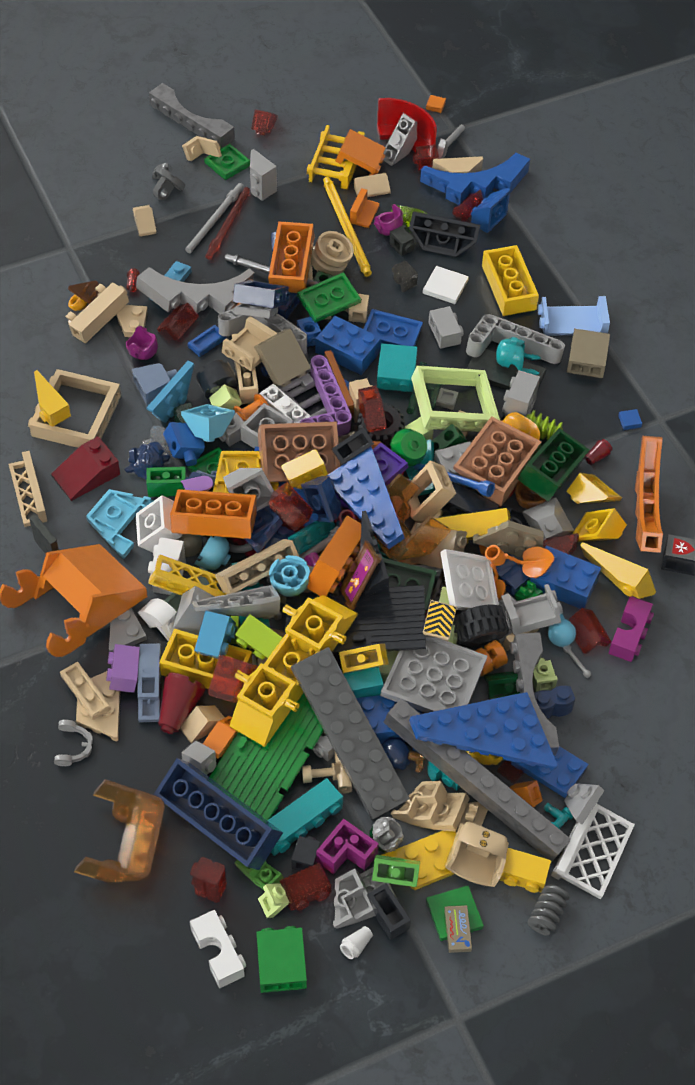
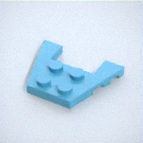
(113, 515)

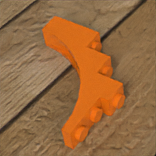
(649, 530)

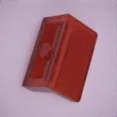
(179, 321)
(589, 630)

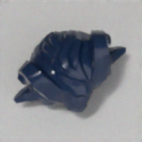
(146, 457)

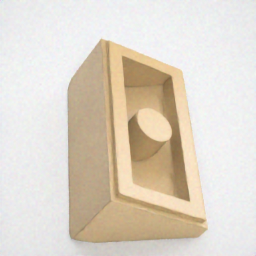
(375, 184)

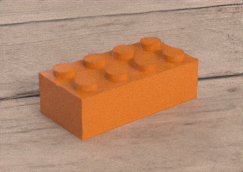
(292, 255)
(213, 514)
(336, 558)

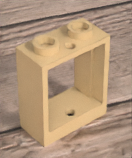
(444, 491)

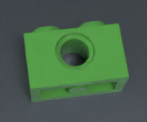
(396, 870)

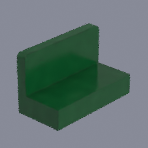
(501, 684)

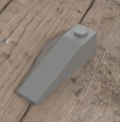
(258, 602)

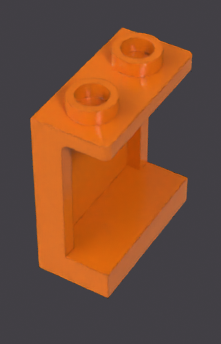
(361, 152)

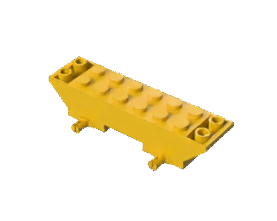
(272, 687)

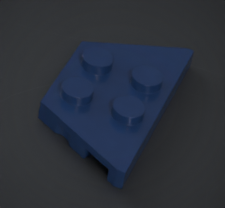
(265, 526)

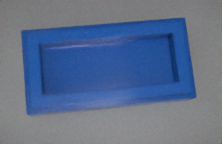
(206, 341)

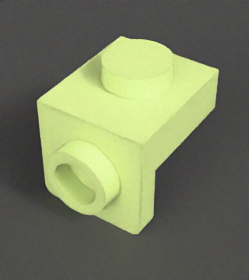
(273, 899)

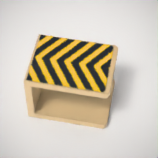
(439, 620)

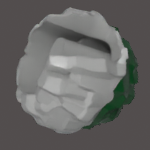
(386, 833)

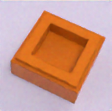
(435, 103)

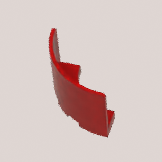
(390, 112)

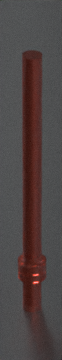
(216, 243)

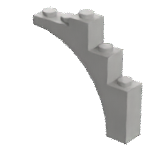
(170, 292)

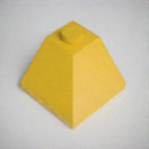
(590, 489)
(600, 526)

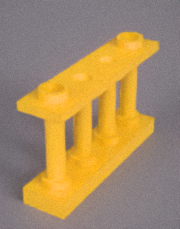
(348, 167)

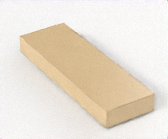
(85, 690)

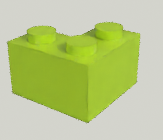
(257, 637)

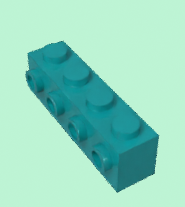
(306, 813)

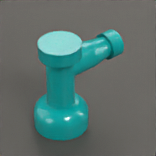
(561, 816)

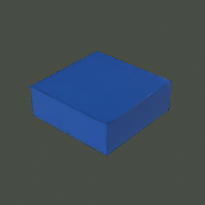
(630, 419)

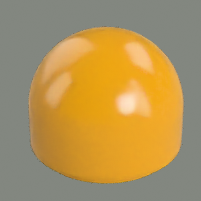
(78, 305)

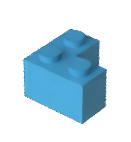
(214, 634)

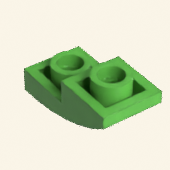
(261, 877)

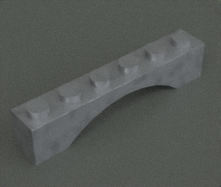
(165, 101)
(528, 652)

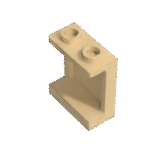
(242, 345)

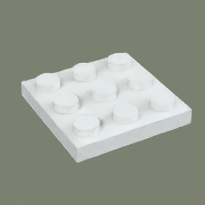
(468, 579)

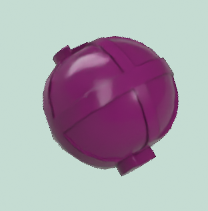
(389, 221)
(142, 344)

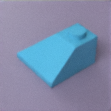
(208, 421)

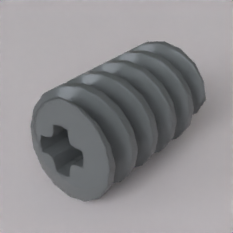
(547, 908)

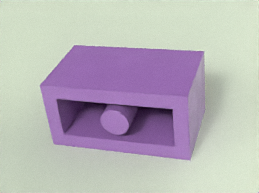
(124, 668)

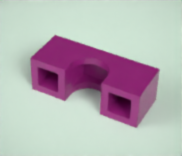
(626, 642)

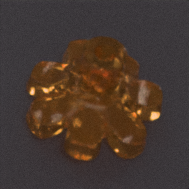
(419, 758)

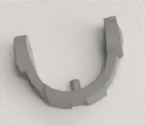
(70, 726)

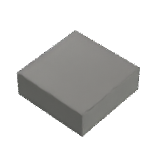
(447, 398)

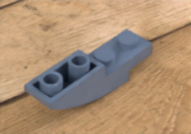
(149, 682)

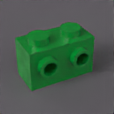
(165, 481)

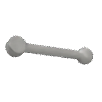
(567, 649)

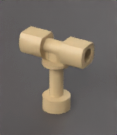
(337, 772)

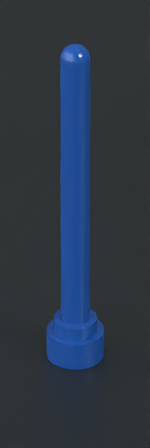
(485, 487)

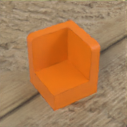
(528, 791)

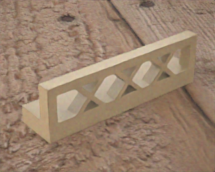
(32, 480)

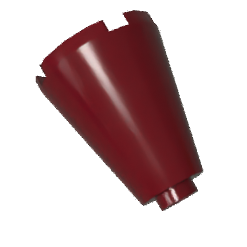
(178, 701)

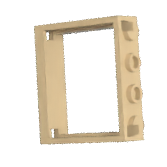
(71, 437)

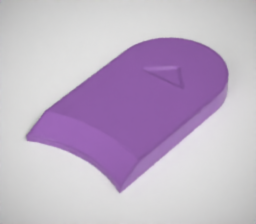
(200, 483)

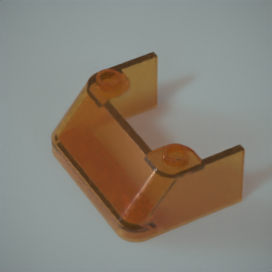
(427, 535)
(143, 820)

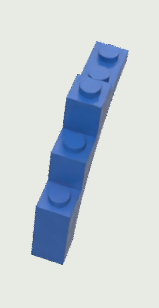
(460, 185)

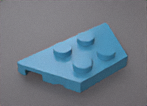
(172, 394)

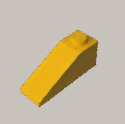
(52, 405)

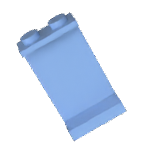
(563, 319)

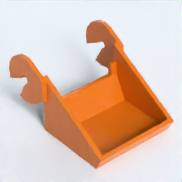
(89, 582)

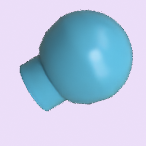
(562, 633)

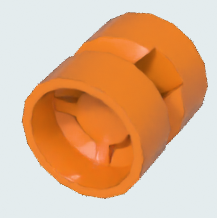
(495, 656)

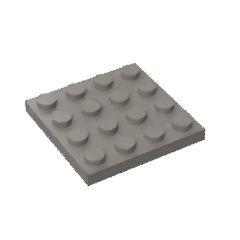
(434, 676)

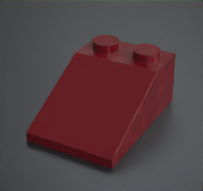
(86, 469)

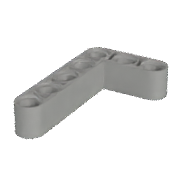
(233, 323)
(496, 329)

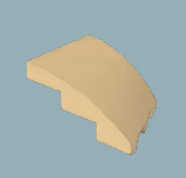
(433, 807)

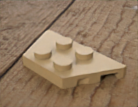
(108, 722)

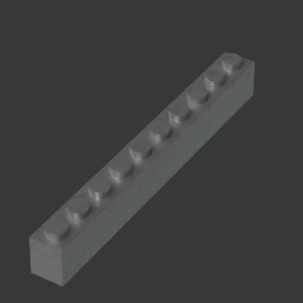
(482, 786)

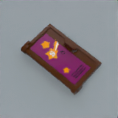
(359, 574)

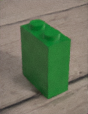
(281, 959)

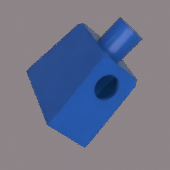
(183, 442)

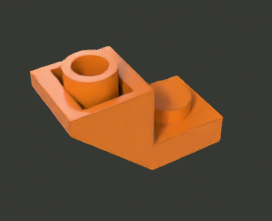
(221, 736)

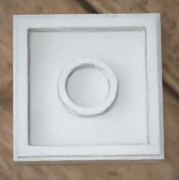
(445, 285)

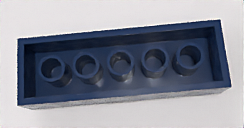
(218, 814)

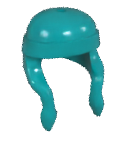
(511, 352)

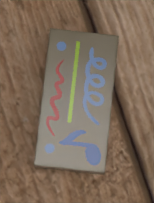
(458, 929)

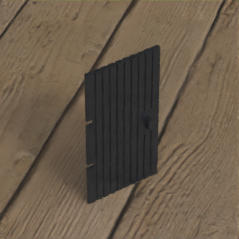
(383, 618)

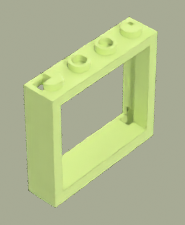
(453, 376)

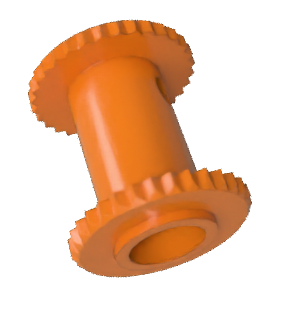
(247, 411)

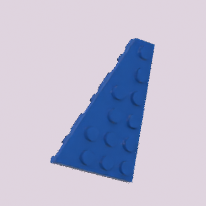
(494, 727)

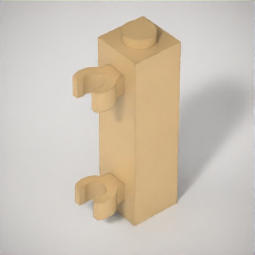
(98, 312)

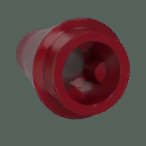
(599, 451)

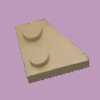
(132, 317)

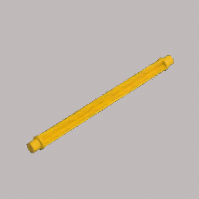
(347, 226)

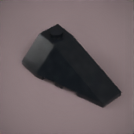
(379, 579)

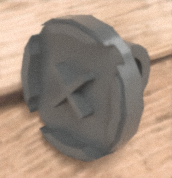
(167, 183)

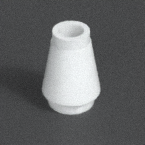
(356, 942)

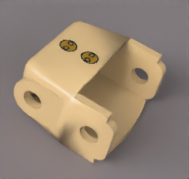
(478, 854)

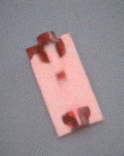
(464, 210)

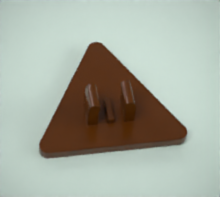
(85, 291)

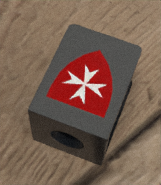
(679, 555)

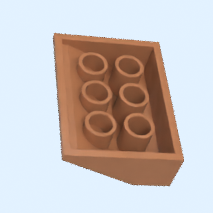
(289, 441)
(497, 456)

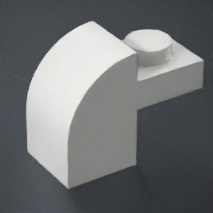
(160, 615)

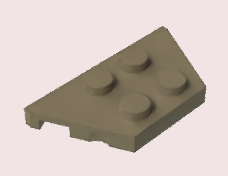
(511, 538)

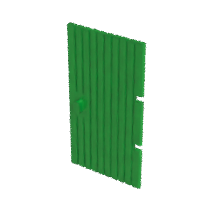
(259, 772)

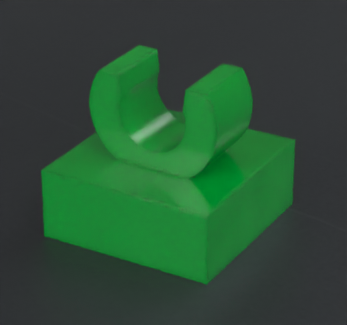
(528, 591)

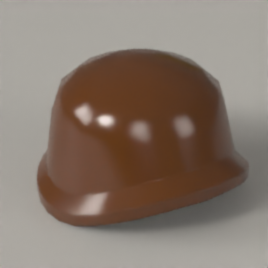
(526, 497)

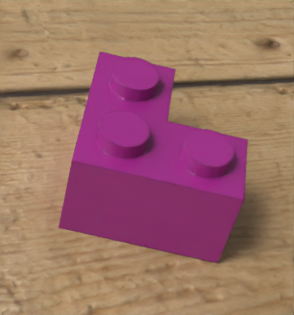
(344, 843)

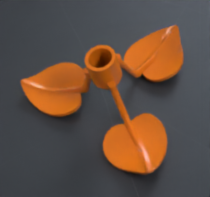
(535, 563)

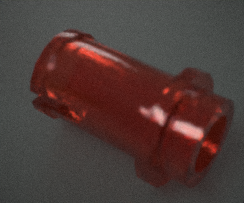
(132, 279)

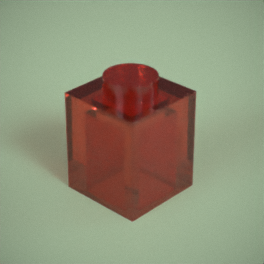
(425, 156)

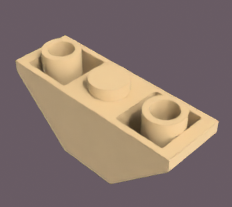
(459, 165)

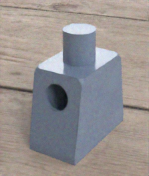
(151, 380)

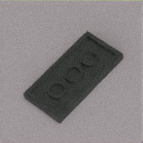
(499, 375)

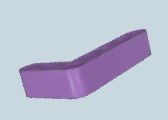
(330, 395)

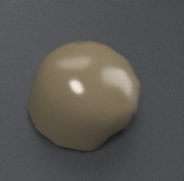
(192, 544)

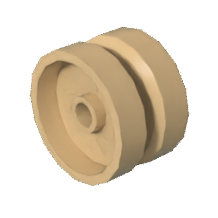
(332, 253)

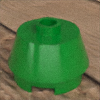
(409, 446)

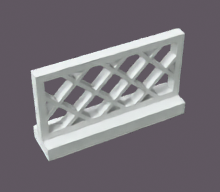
(577, 836)

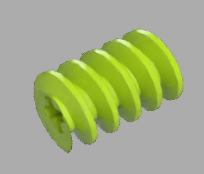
(546, 429)

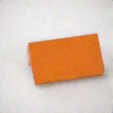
(363, 210)

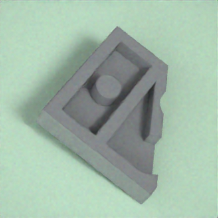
(126, 630)
(582, 799)

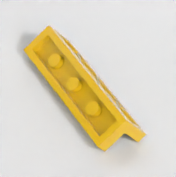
(175, 583)

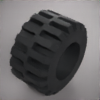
(394, 421)
(481, 625)

